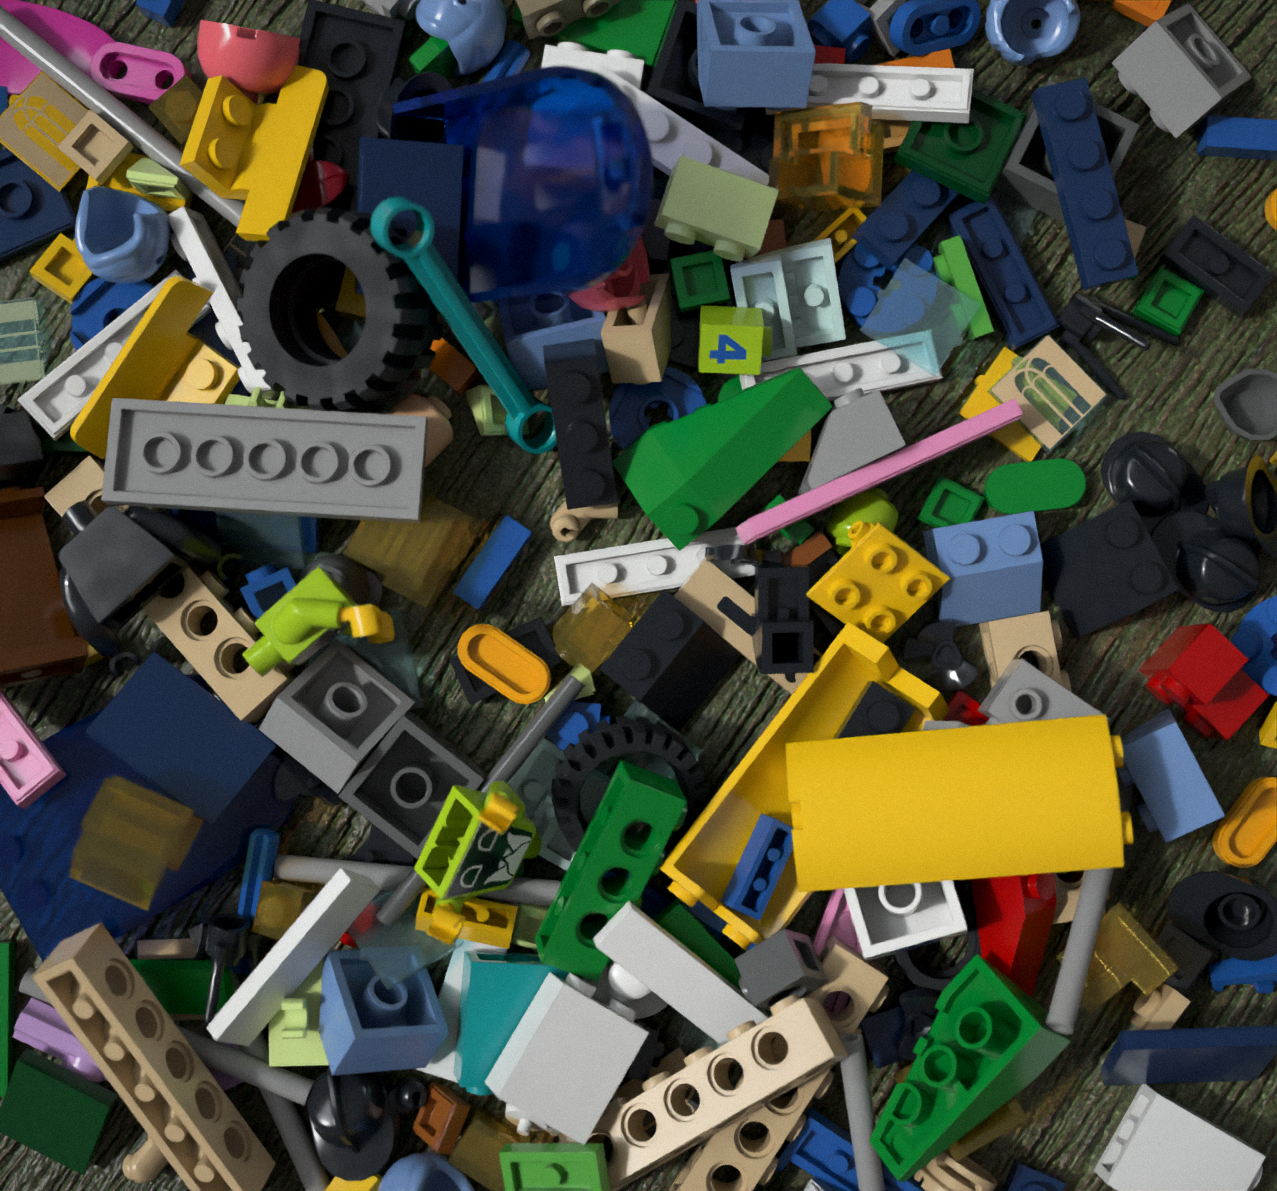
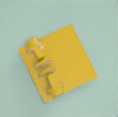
(877, 582)

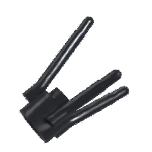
(1088, 315)
(226, 941)

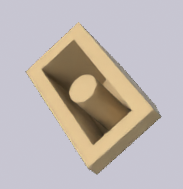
(640, 336)

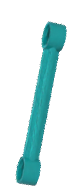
(464, 322)

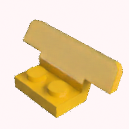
(254, 148)
(159, 364)

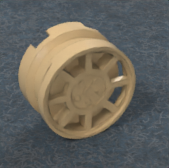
(948, 1175)

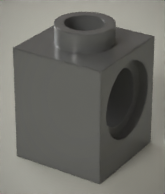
(779, 969)

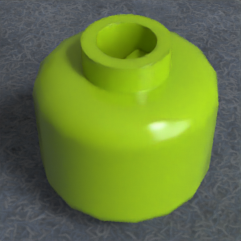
(864, 507)

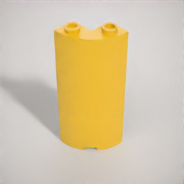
(758, 785)
(956, 804)

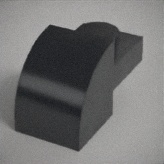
(781, 620)

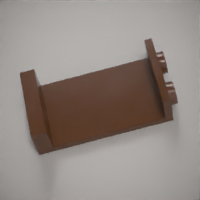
(34, 622)

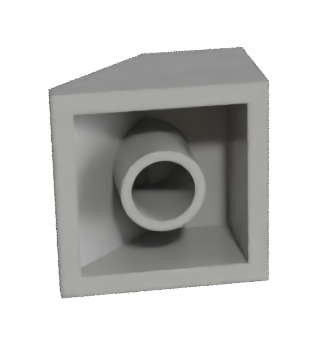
(1180, 70)
(851, 438)
(335, 715)

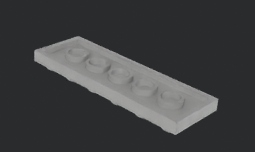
(265, 460)

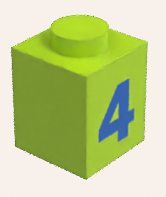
(732, 340)

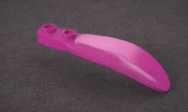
(91, 52)

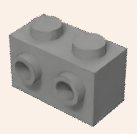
(1031, 695)

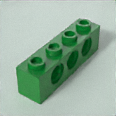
(630, 798)

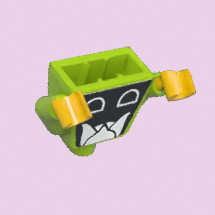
(312, 618)
(474, 851)

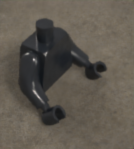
(122, 565)

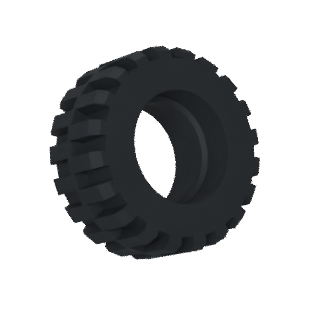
(283, 322)

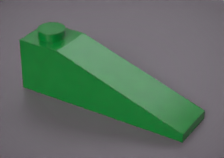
(707, 460)
(973, 1060)

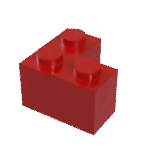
(1205, 680)

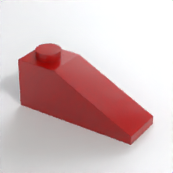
(1015, 923)

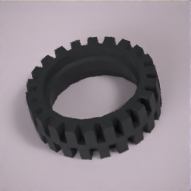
(608, 742)

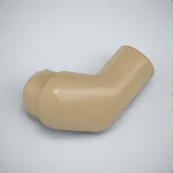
(569, 523)
(144, 1163)

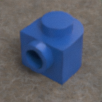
(842, 26)
(266, 588)
(574, 721)

